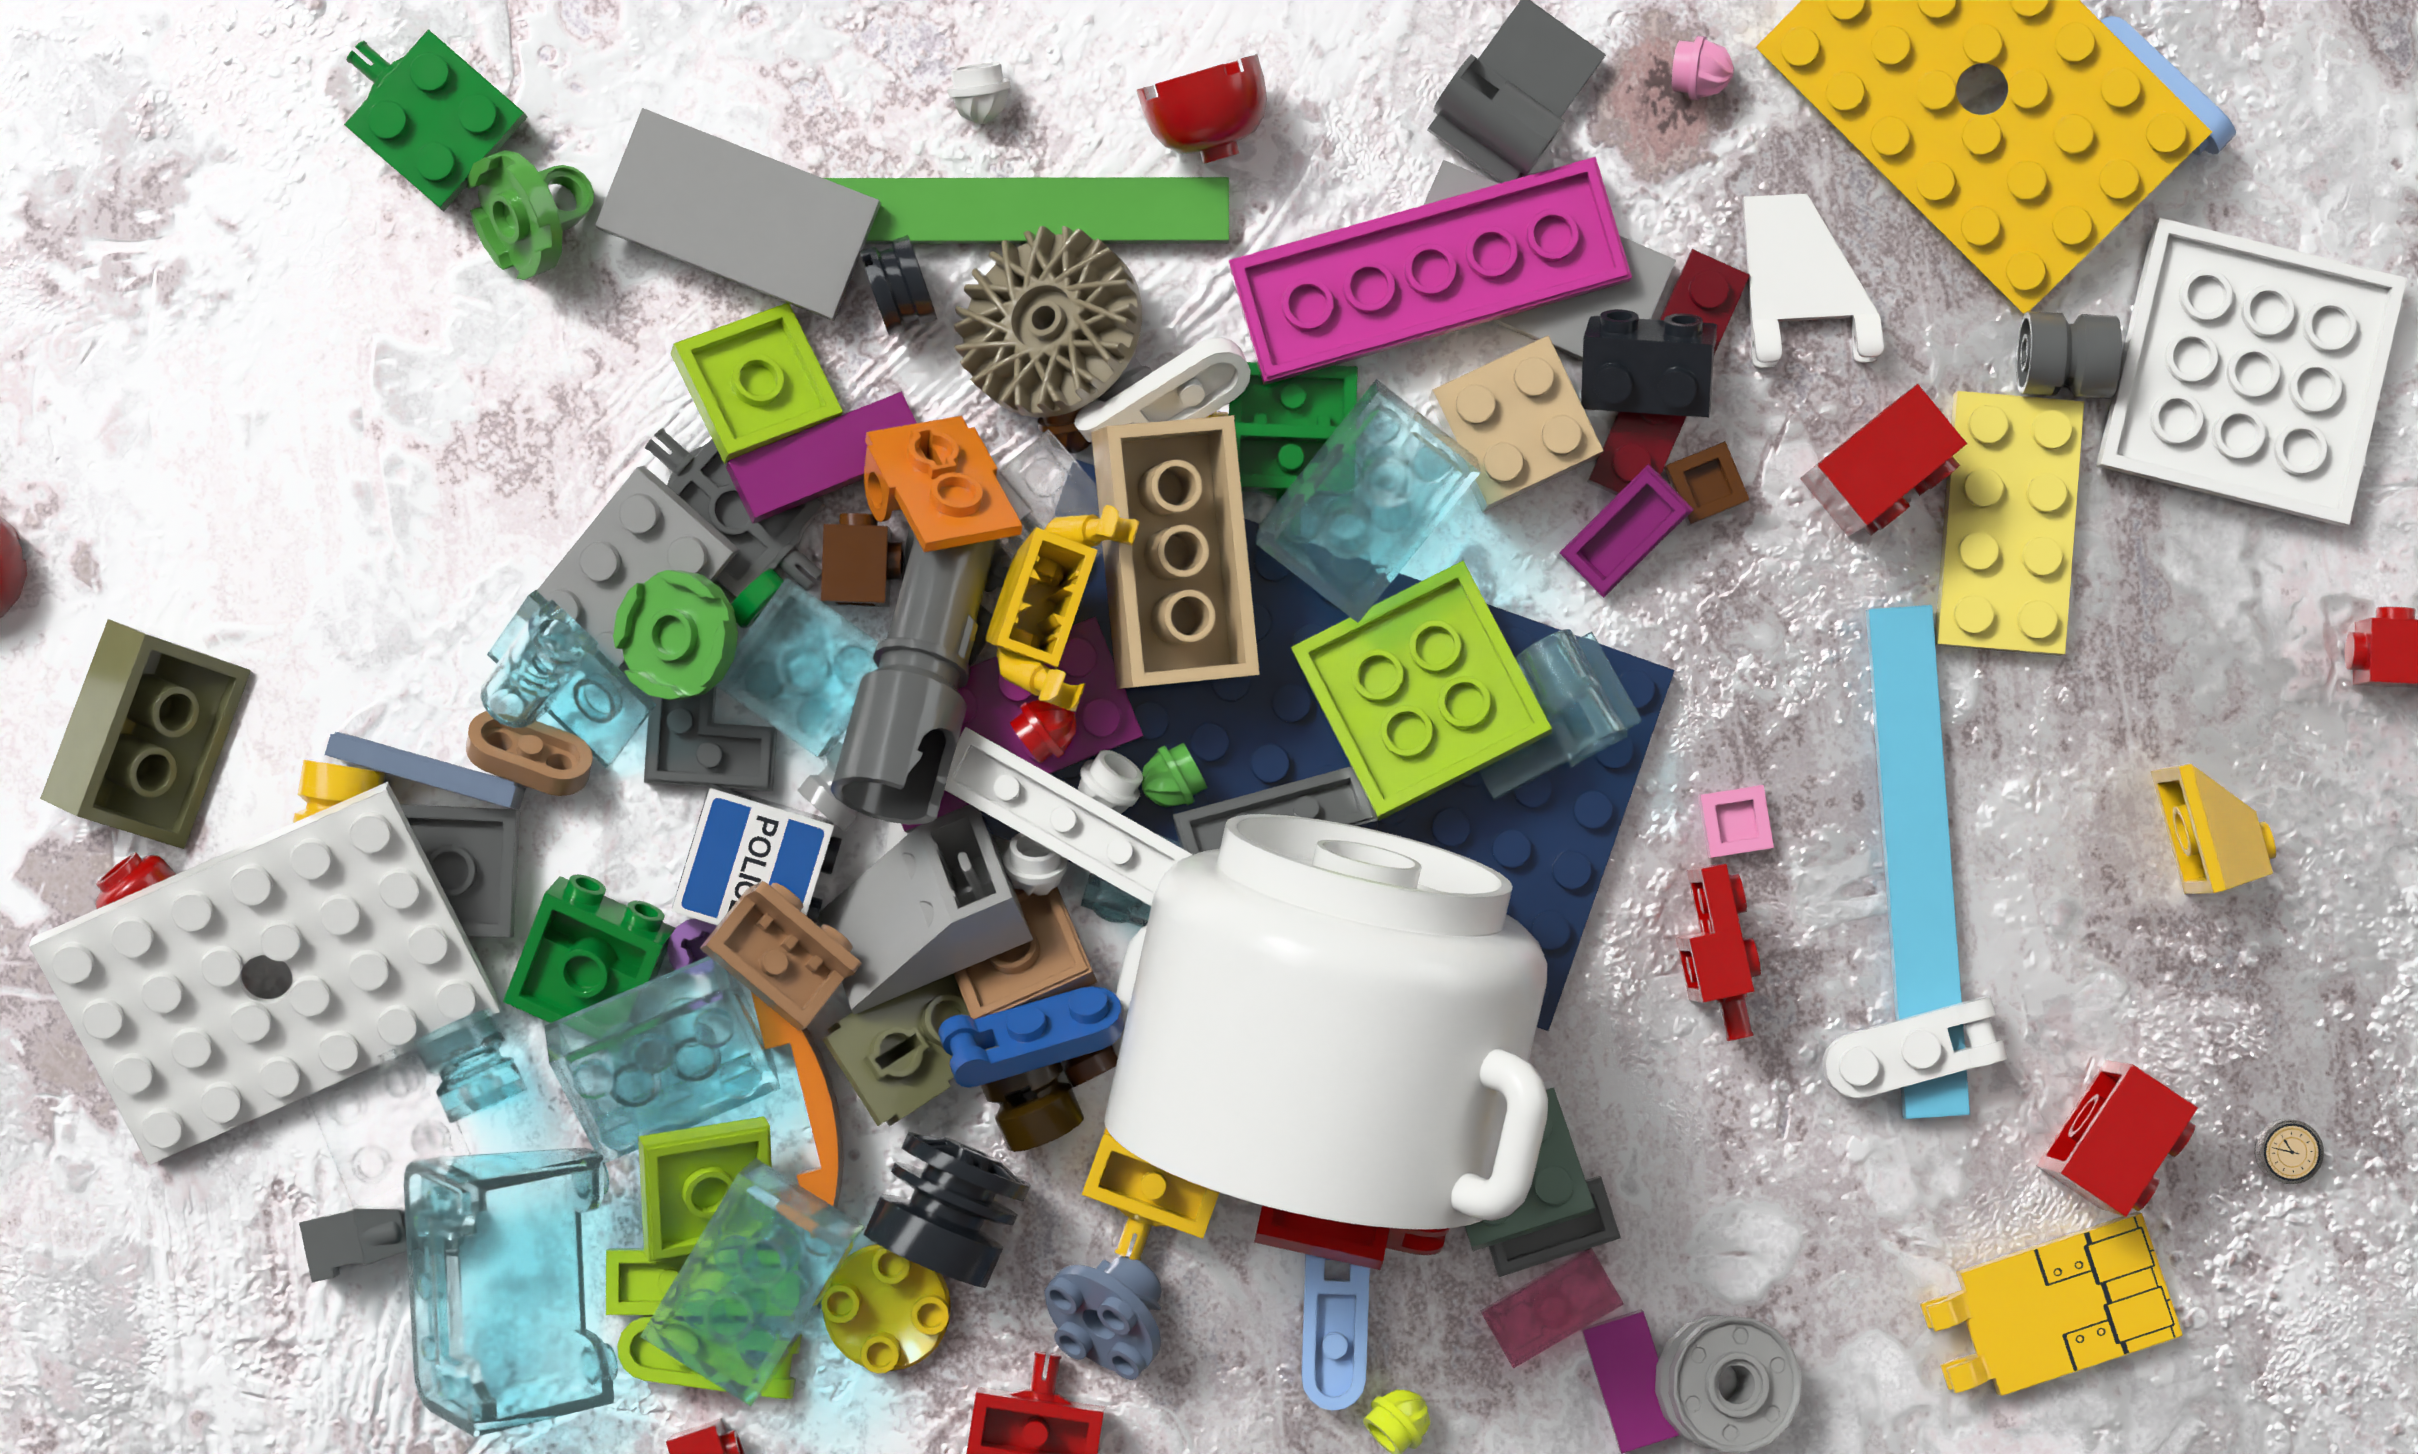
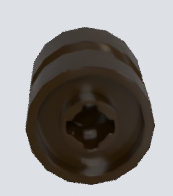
(1037, 1113)

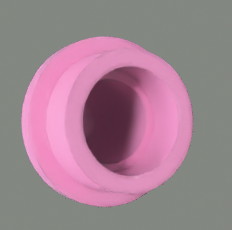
(1701, 68)

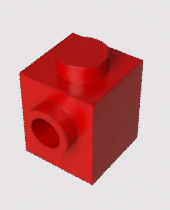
(2384, 649)

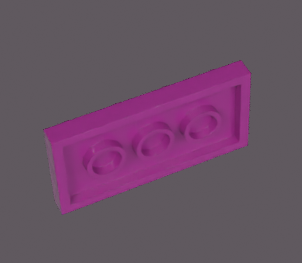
(1102, 716)

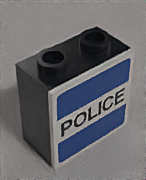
(749, 842)

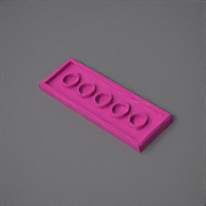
(1429, 270)

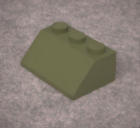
(145, 735)

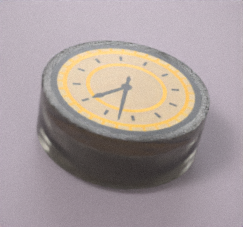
(2289, 1151)

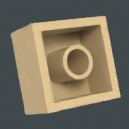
(1517, 422)

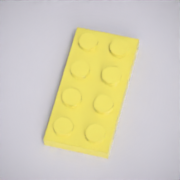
(2010, 524)

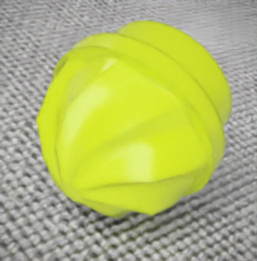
(1398, 1420)

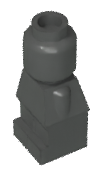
(351, 1237)

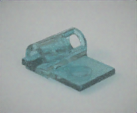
(557, 669)
(1562, 674)

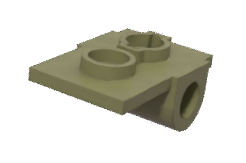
(896, 1050)

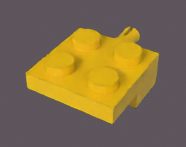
(1146, 1196)

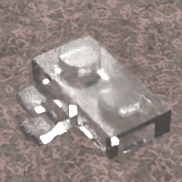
(1049, 486)

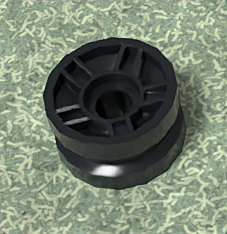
(898, 285)

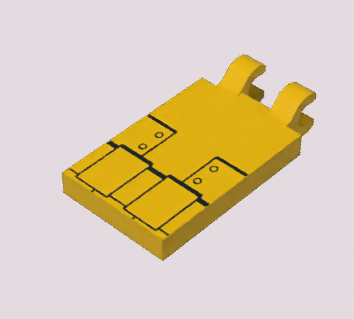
(2057, 1307)

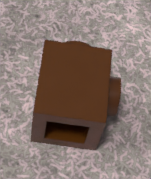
(859, 562)

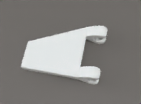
(1800, 277)

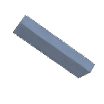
(425, 770)

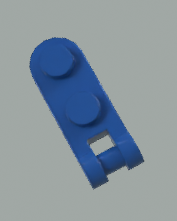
(1031, 1035)

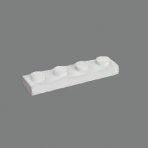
(1060, 817)

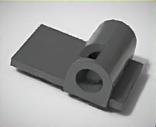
(1513, 96)

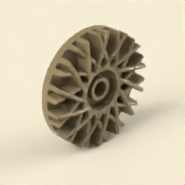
(1050, 323)

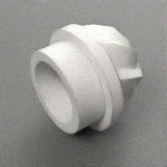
(979, 91)
(1111, 780)
(1033, 866)

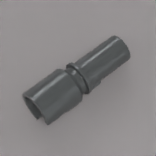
(910, 706)

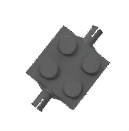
(708, 488)

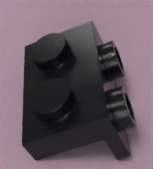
(1648, 364)

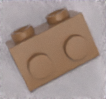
(781, 952)

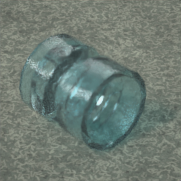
(470, 1065)

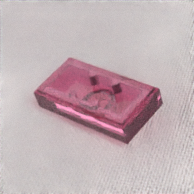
(1551, 1307)

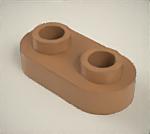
(530, 755)

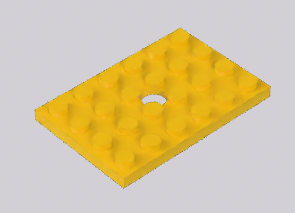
(2010, 188)

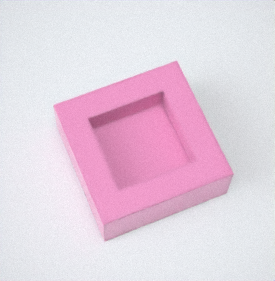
(1735, 821)

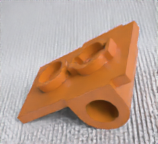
(940, 483)

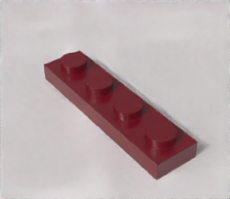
(1639, 439)

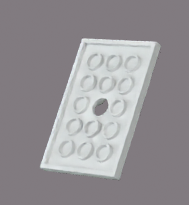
(332, 897)

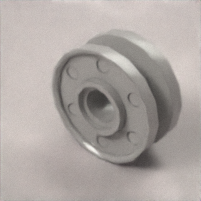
(1765, 1391)

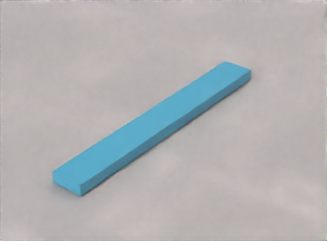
(1916, 836)

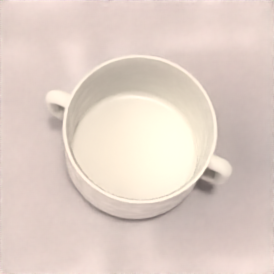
(1334, 1028)

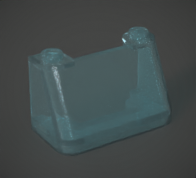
(504, 1287)

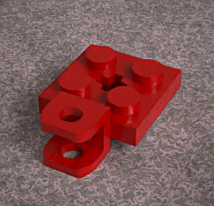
(1343, 1241)

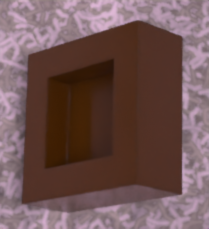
(1707, 482)

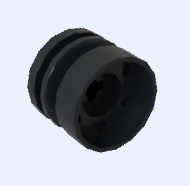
(947, 1209)

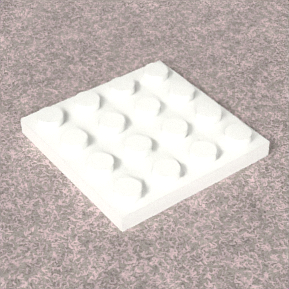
(2251, 372)

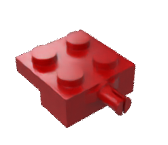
(1719, 959)
(1034, 1418)

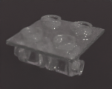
(383, 1123)

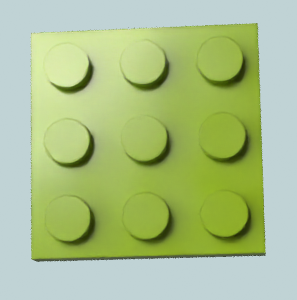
(1421, 690)

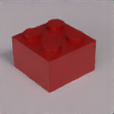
(1874, 468)
(2119, 1138)

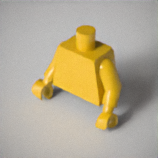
(1043, 598)

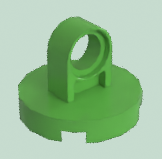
(518, 214)
(676, 634)

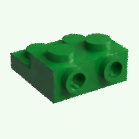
(585, 949)

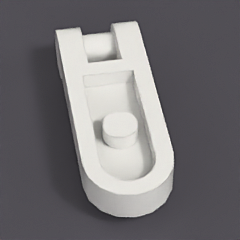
(1182, 389)
(1912, 1050)

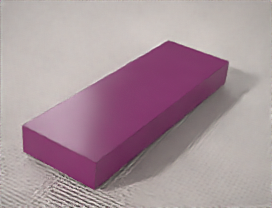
(813, 459)

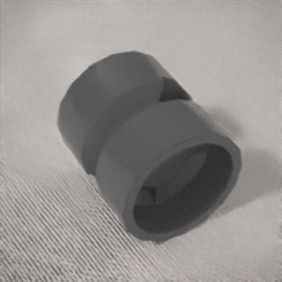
(2067, 354)

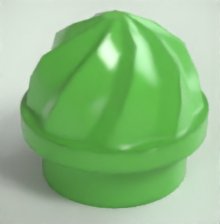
(1172, 777)

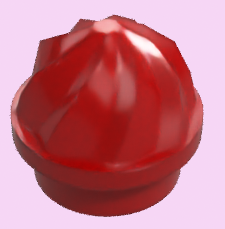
(1044, 728)

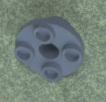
(1107, 1314)

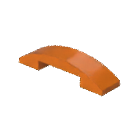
(819, 1101)

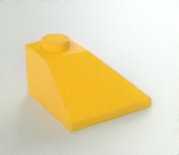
(2211, 832)

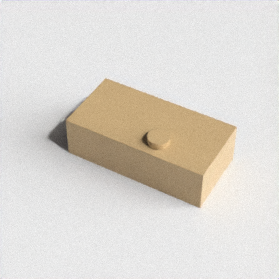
(1185, 584)

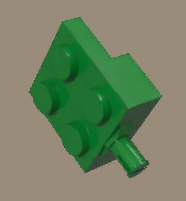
(431, 116)
(1287, 424)

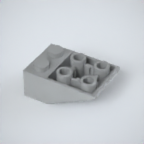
(927, 909)

